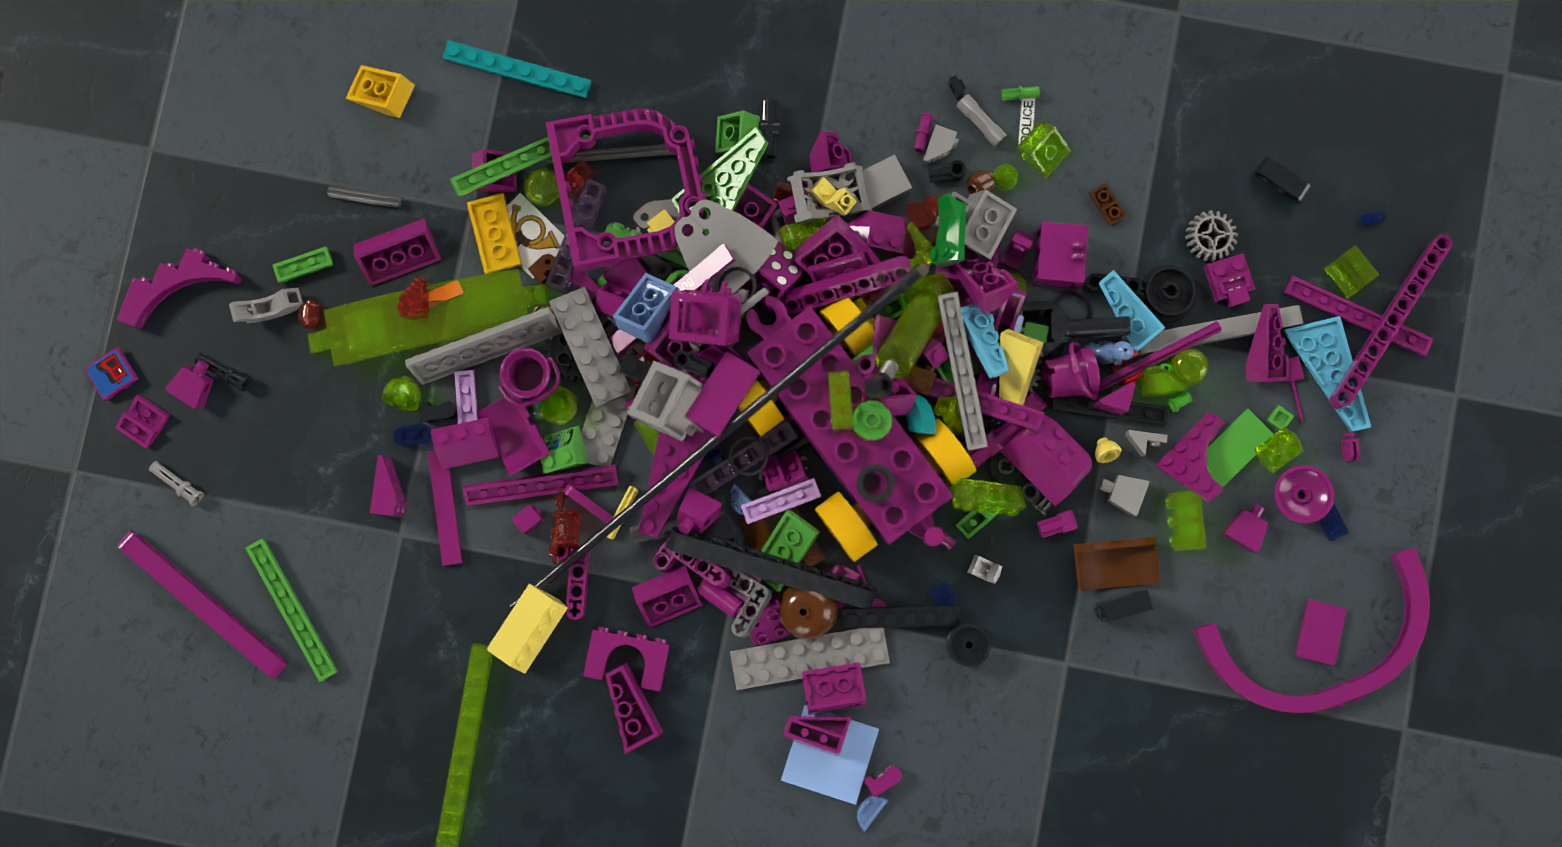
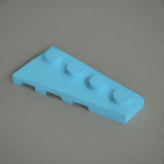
(1126, 303)
(984, 340)

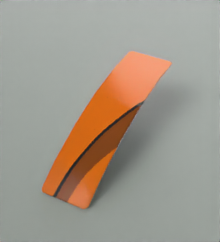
(444, 293)

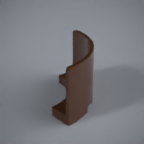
(1117, 564)

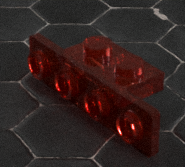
(567, 527)

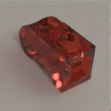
(578, 176)

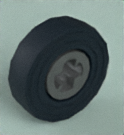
(998, 474)

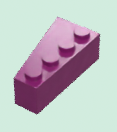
(632, 709)

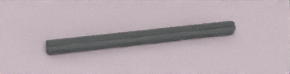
(617, 153)

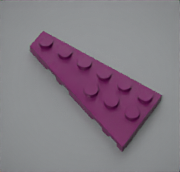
(667, 455)

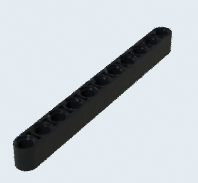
(772, 567)

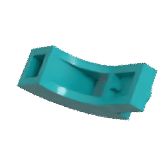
(921, 417)

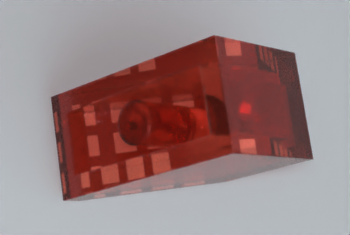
(415, 300)

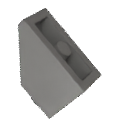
(940, 144)

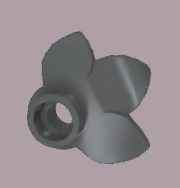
(654, 263)

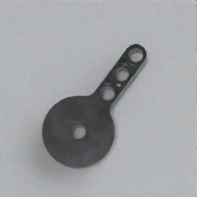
(1152, 294)

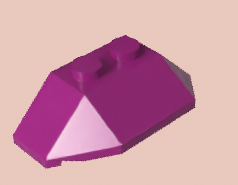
(884, 234)
(625, 274)

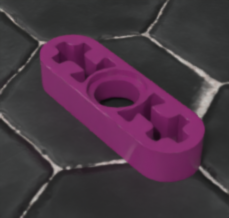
(587, 503)

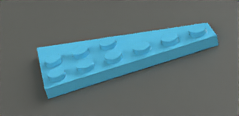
(1328, 357)

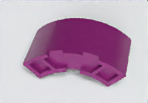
(515, 434)

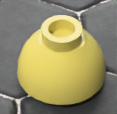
(1107, 450)

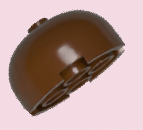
(820, 613)

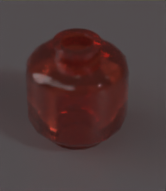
(311, 314)

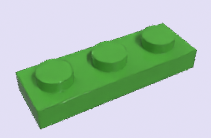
(303, 265)

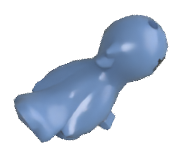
(1110, 352)

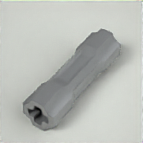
(971, 109)

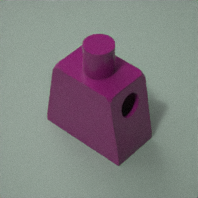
(191, 385)
(697, 512)
(1247, 528)

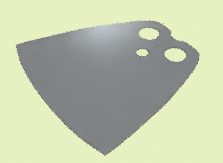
(744, 239)

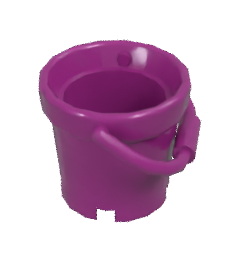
(1072, 374)
(527, 375)

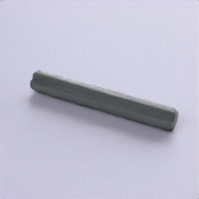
(365, 197)

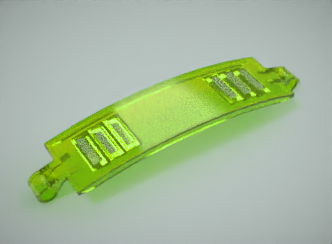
(376, 329)

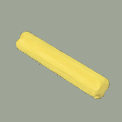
(628, 498)

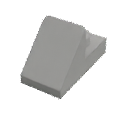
(1140, 439)

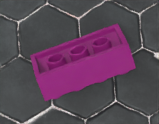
(396, 252)

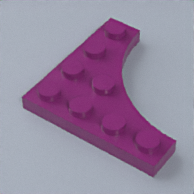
(1189, 459)

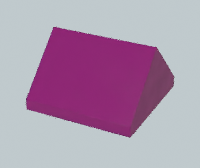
(1118, 401)

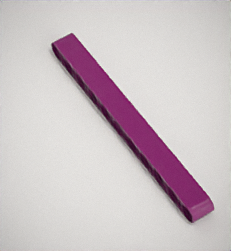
(1384, 327)
(202, 604)

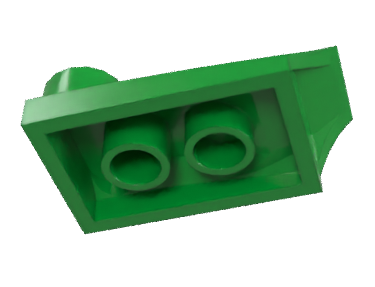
(951, 232)

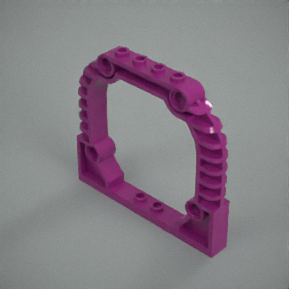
(566, 140)

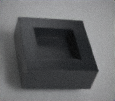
(956, 86)

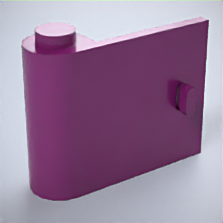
(726, 599)

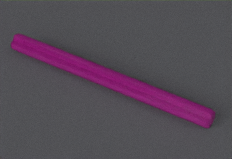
(1160, 355)

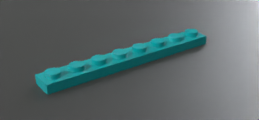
(517, 70)

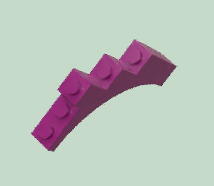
(147, 294)
(1005, 319)

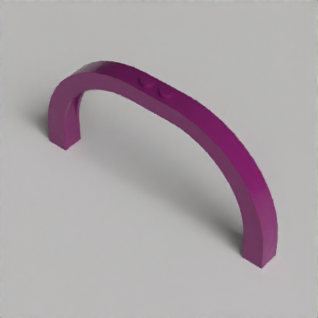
(1410, 638)

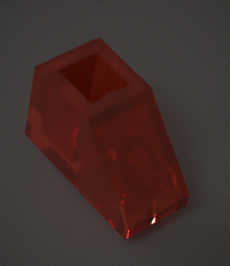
(924, 213)

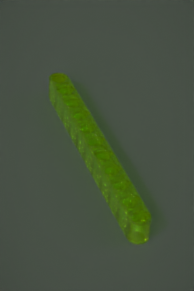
(464, 746)

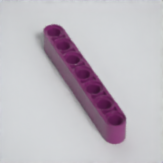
(853, 279)

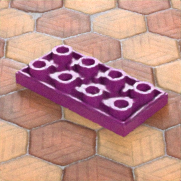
(722, 394)

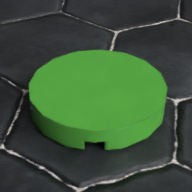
(871, 420)

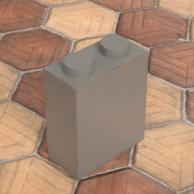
(884, 182)

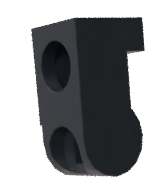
(445, 411)

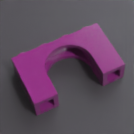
(654, 654)

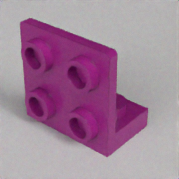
(768, 625)

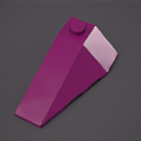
(984, 282)
(1266, 356)

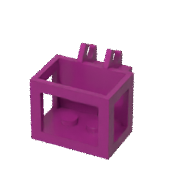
(706, 315)

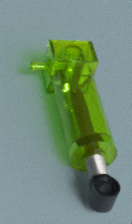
(909, 333)

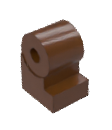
(541, 267)

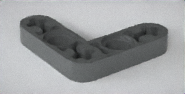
(752, 594)

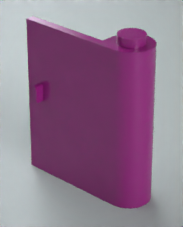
(883, 326)

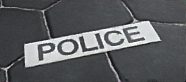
(1027, 118)

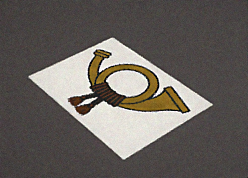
(533, 232)

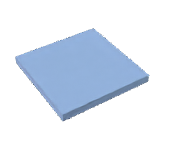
(831, 774)

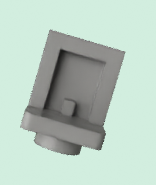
(985, 569)

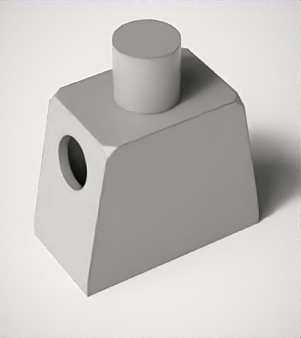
(1125, 493)

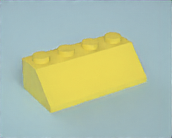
(527, 628)

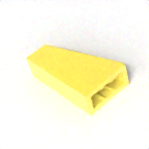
(1021, 357)

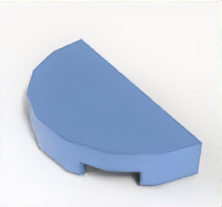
(738, 498)
(869, 810)

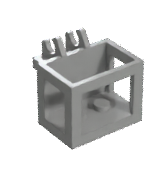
(984, 221)
(665, 400)

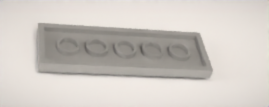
(590, 346)

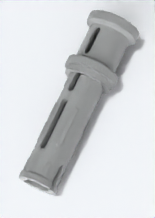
(184, 486)

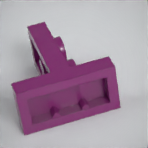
(1017, 249)

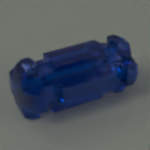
(1373, 217)

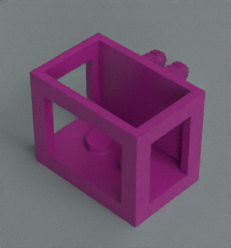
(1060, 255)

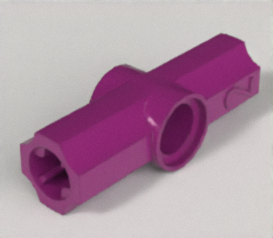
(995, 442)

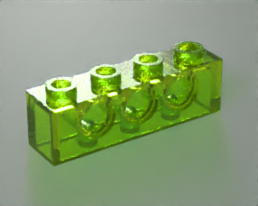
(987, 497)

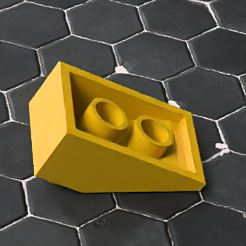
(381, 91)

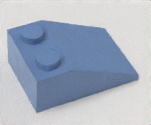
(645, 308)

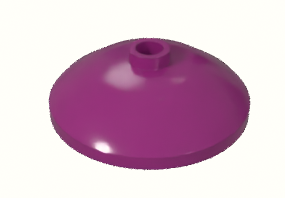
(1314, 486)

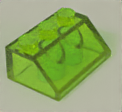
(1186, 521)

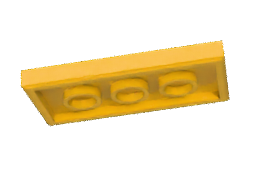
(494, 233)

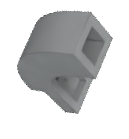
(267, 308)

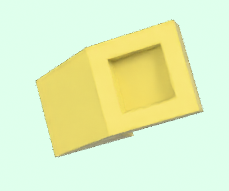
(828, 196)

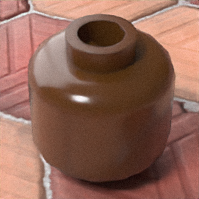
(980, 181)

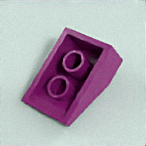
(664, 348)
(387, 491)

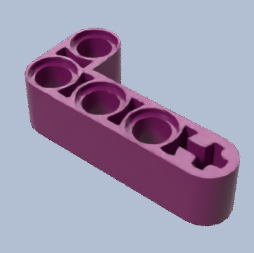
(695, 564)
(573, 581)

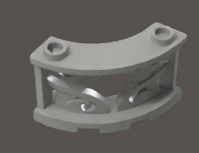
(807, 211)

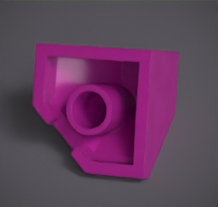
(828, 153)

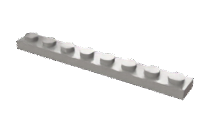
(962, 371)

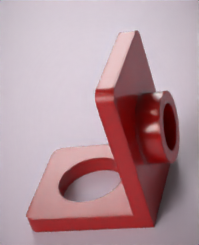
(1134, 378)

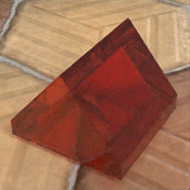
(782, 191)

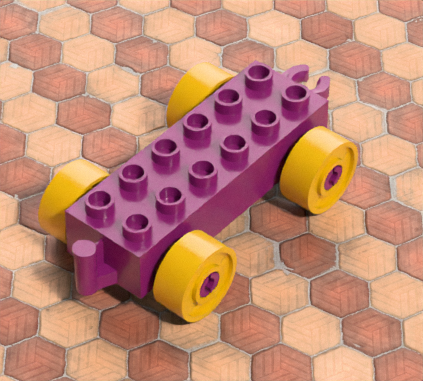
(807, 401)

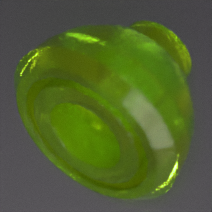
(1005, 176)

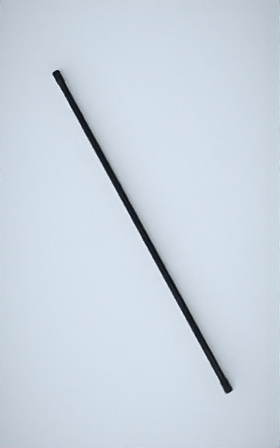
(904, 283)

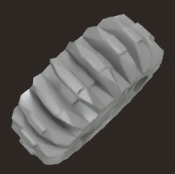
(1211, 220)

